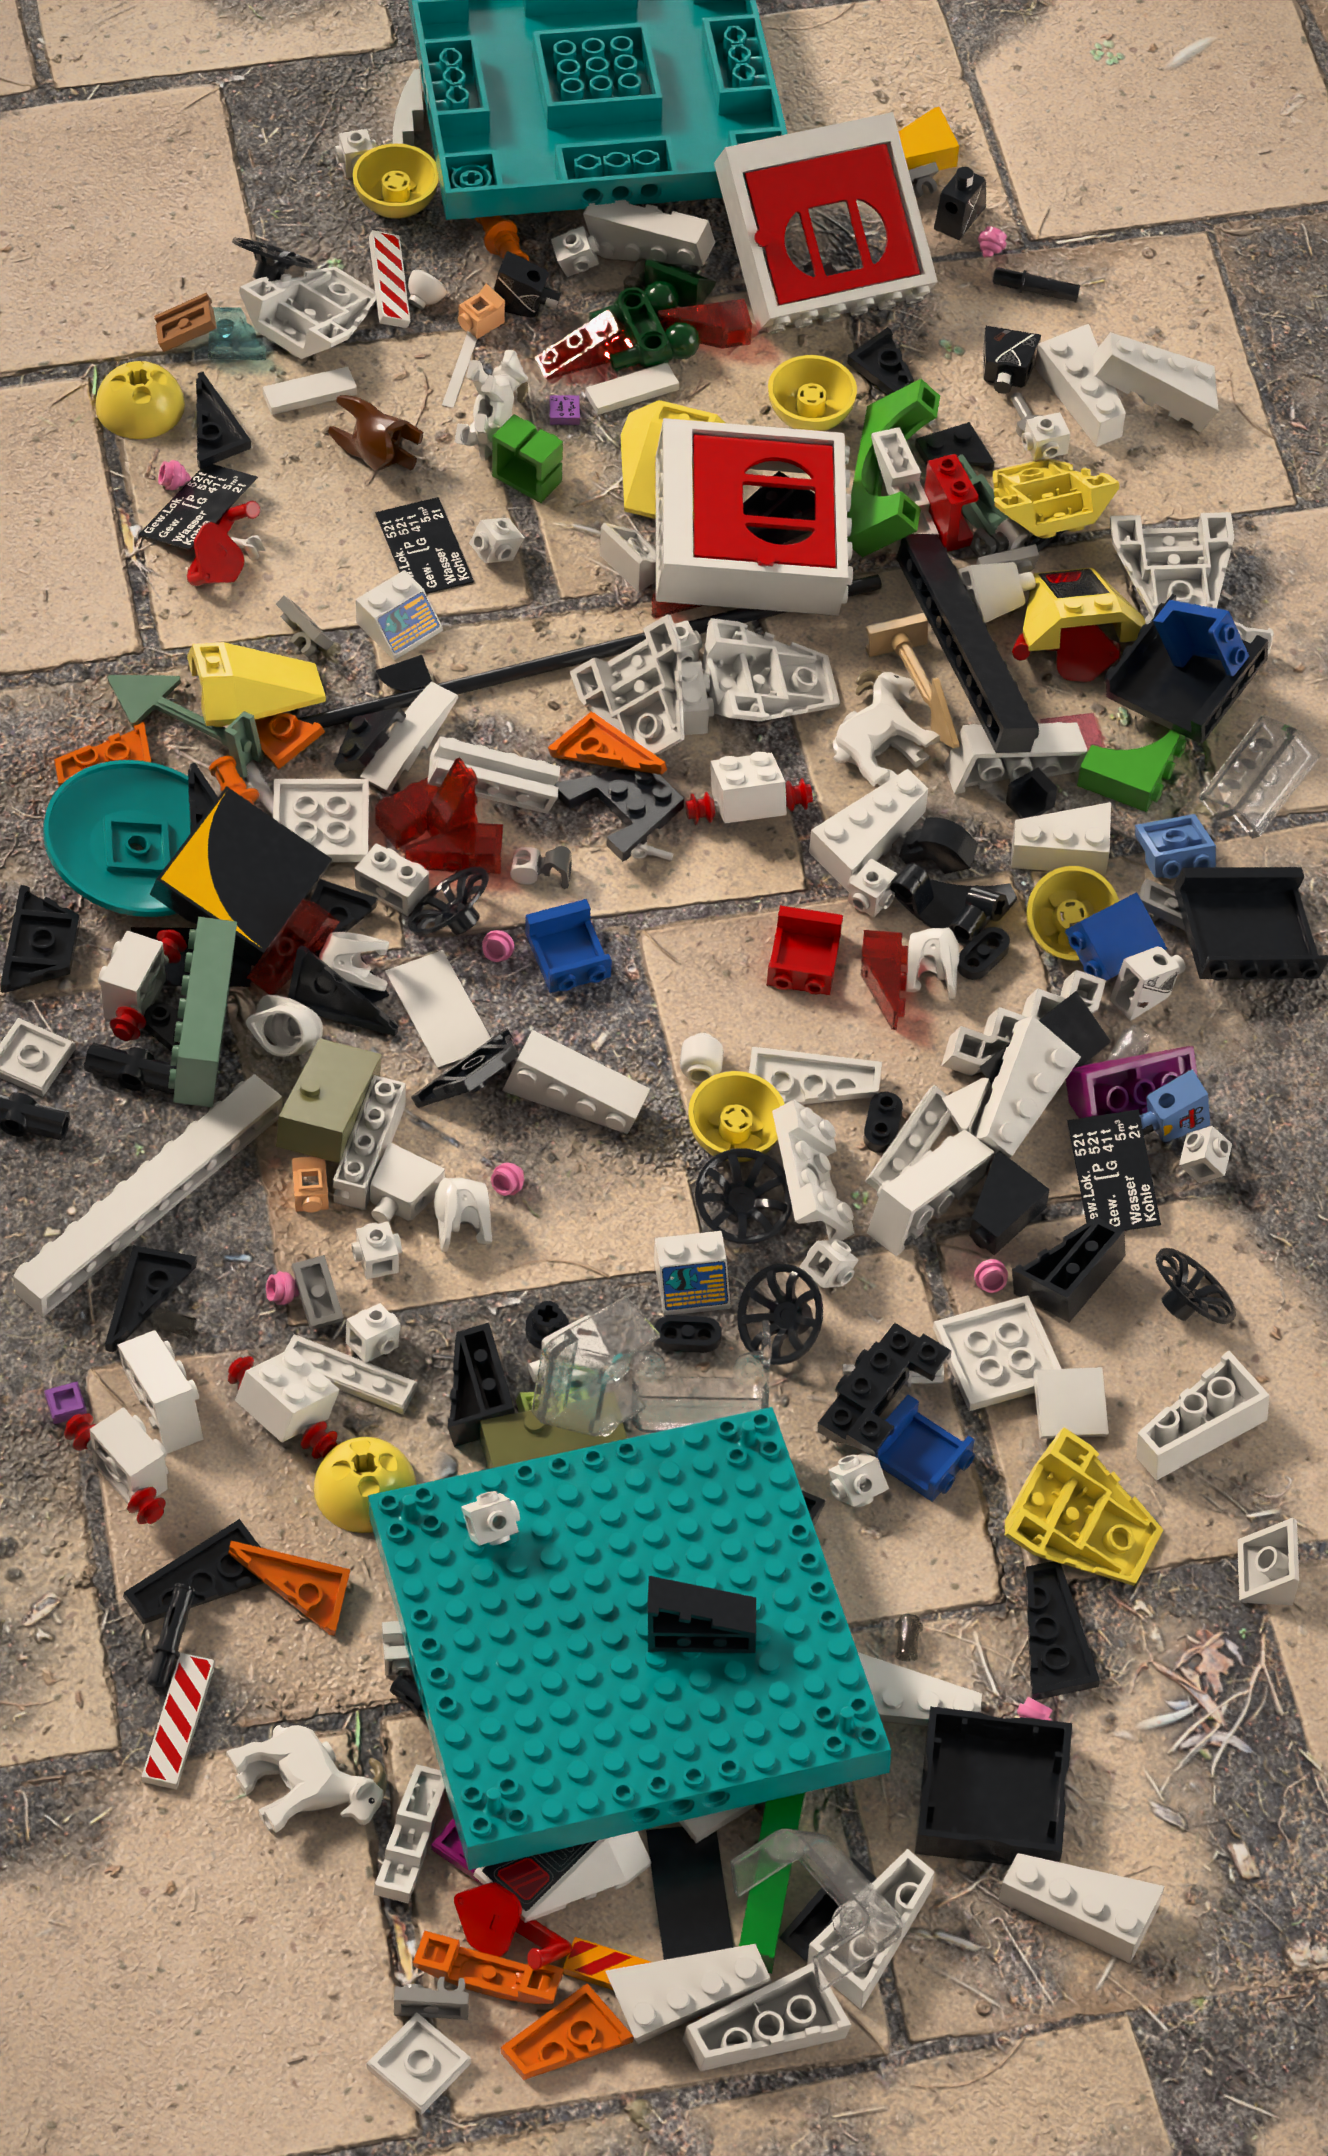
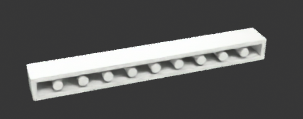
(147, 1195)

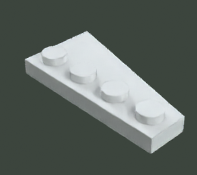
(816, 1077)
(907, 1694)

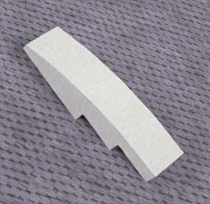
(409, 112)
(902, 473)
(409, 737)
(411, 1834)

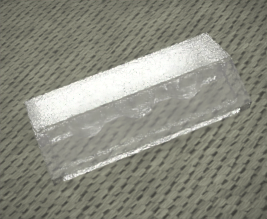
(1260, 775)

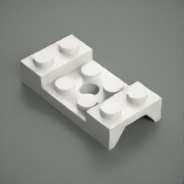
(804, 1148)

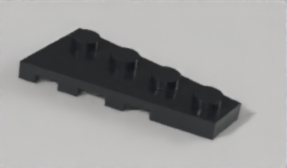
(204, 1568)
(1056, 1641)

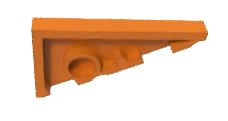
(285, 737)
(602, 744)

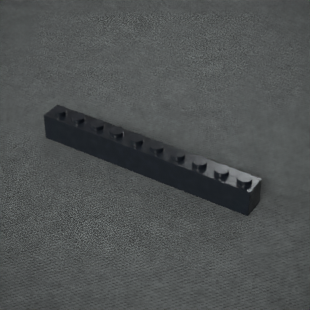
(967, 644)

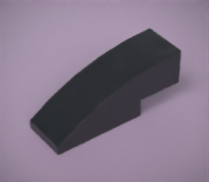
(814, 1919)

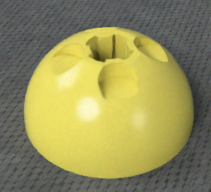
(395, 180)
(812, 392)
(139, 400)
(1074, 893)
(734, 1113)
(344, 1492)

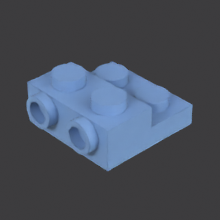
(1175, 845)

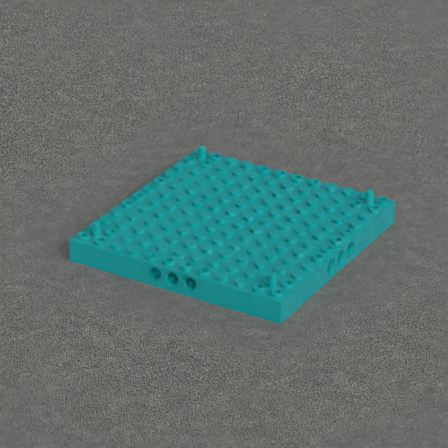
(589, 99)
(539, 1645)

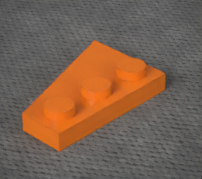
(566, 2034)

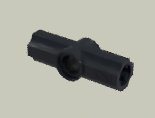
(131, 1068)
(23, 1115)

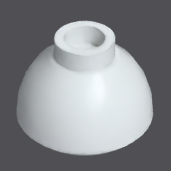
(425, 289)

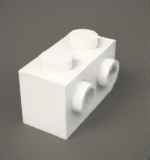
(696, 705)
(392, 879)

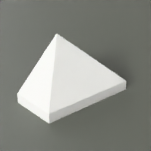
(968, 1103)

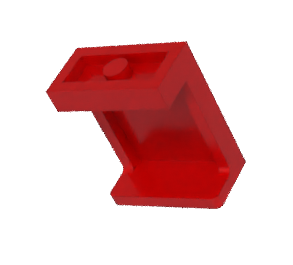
(947, 491)
(805, 950)

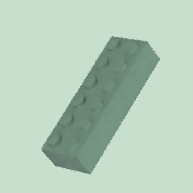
(202, 1012)

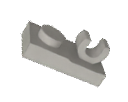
(924, 175)
(1024, 558)
(294, 617)
(1161, 903)
(317, 1292)
(432, 2003)

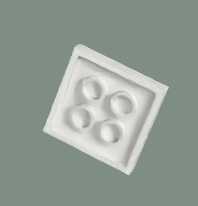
(326, 814)
(996, 1351)

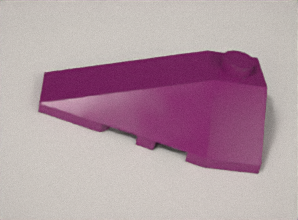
(1125, 1082)

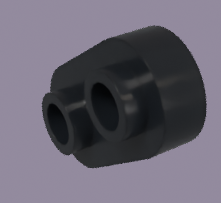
(981, 955)
(162, 1027)
(882, 1119)
(687, 1333)

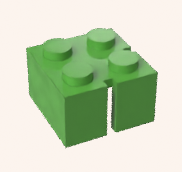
(527, 458)

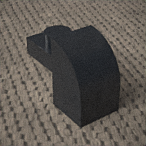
(941, 841)

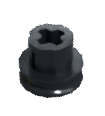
(543, 1321)

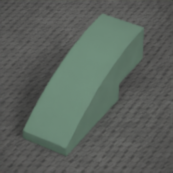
(983, 512)

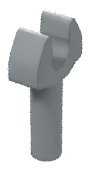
(1023, 411)

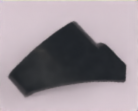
(949, 905)

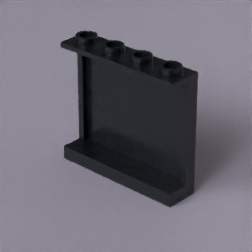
(1179, 698)
(1247, 923)

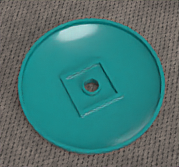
(103, 813)

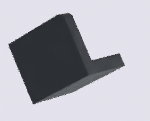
(1031, 794)

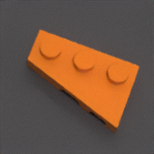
(124, 747)

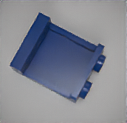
(1201, 632)
(1112, 936)
(567, 946)
(923, 1452)

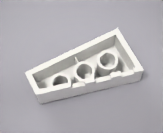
(868, 826)
(1027, 1082)
(575, 1084)
(1083, 1902)
(768, 2022)

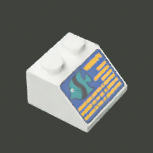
(397, 615)
(692, 1273)

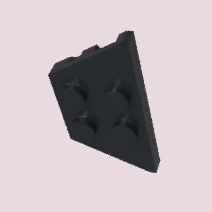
(39, 942)
(471, 1071)

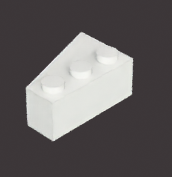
(1063, 839)
(163, 1389)

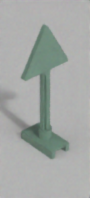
(145, 693)

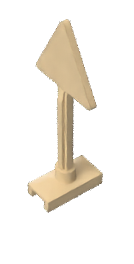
(900, 637)

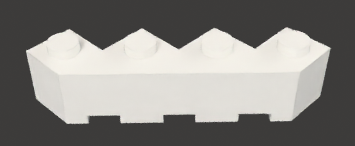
(971, 1049)

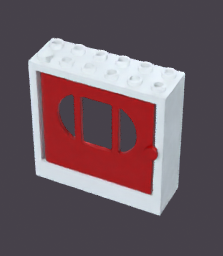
(869, 174)
(729, 561)

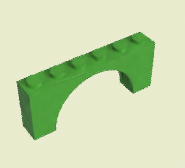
(878, 518)
(1131, 774)

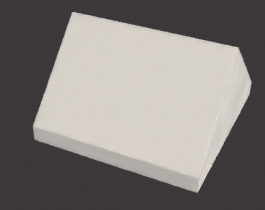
(629, 555)
(1269, 1565)

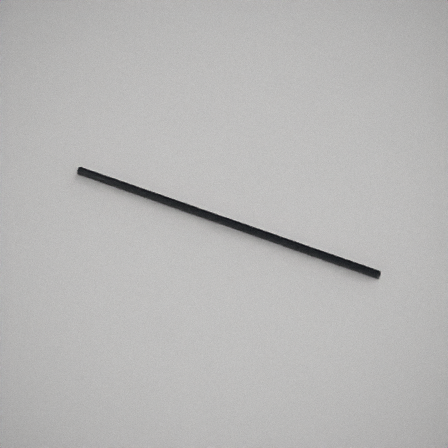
(549, 663)

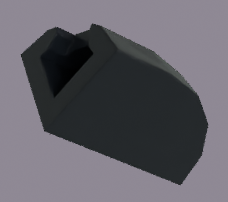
(406, 674)

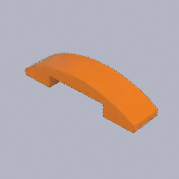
(486, 1973)

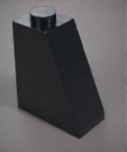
(1006, 1204)

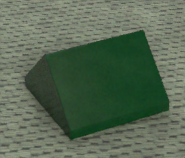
(691, 287)

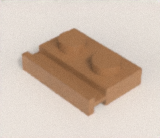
(185, 322)

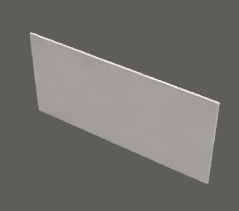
(439, 1008)

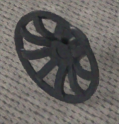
(268, 263)
(459, 912)
(742, 1198)
(1183, 1298)
(786, 1315)

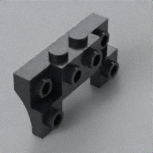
(873, 1385)

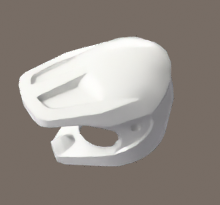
(935, 952)
(343, 955)
(287, 1024)
(462, 1201)

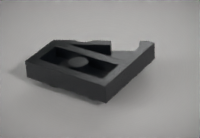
(958, 441)
(365, 738)

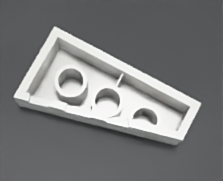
(648, 233)
(1069, 371)
(1159, 378)
(1055, 751)
(927, 1189)
(1203, 1418)
(905, 1888)
(684, 1988)

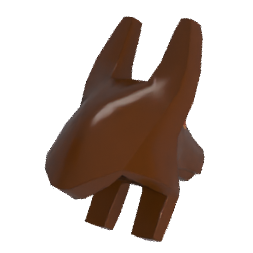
(376, 435)

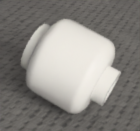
(701, 1057)

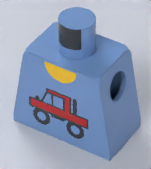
(1177, 1108)

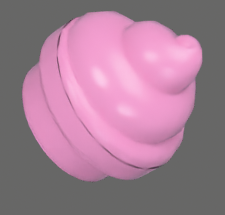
(992, 241)
(172, 475)
(497, 946)
(507, 1179)
(991, 1275)
(281, 1288)
(1034, 1710)

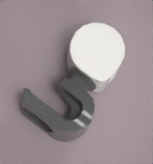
(1007, 536)
(529, 864)

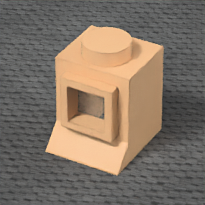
(482, 312)
(310, 1184)

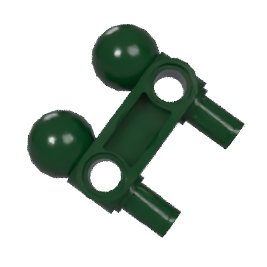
(639, 315)

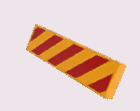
(590, 1961)

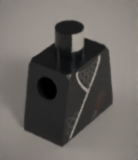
(964, 195)
(524, 286)
(1008, 357)

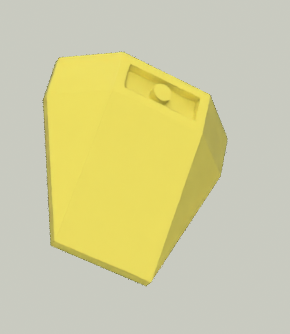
(639, 449)
(251, 681)

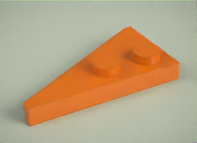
(308, 1585)

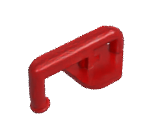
(217, 555)
(1082, 652)
(493, 1916)

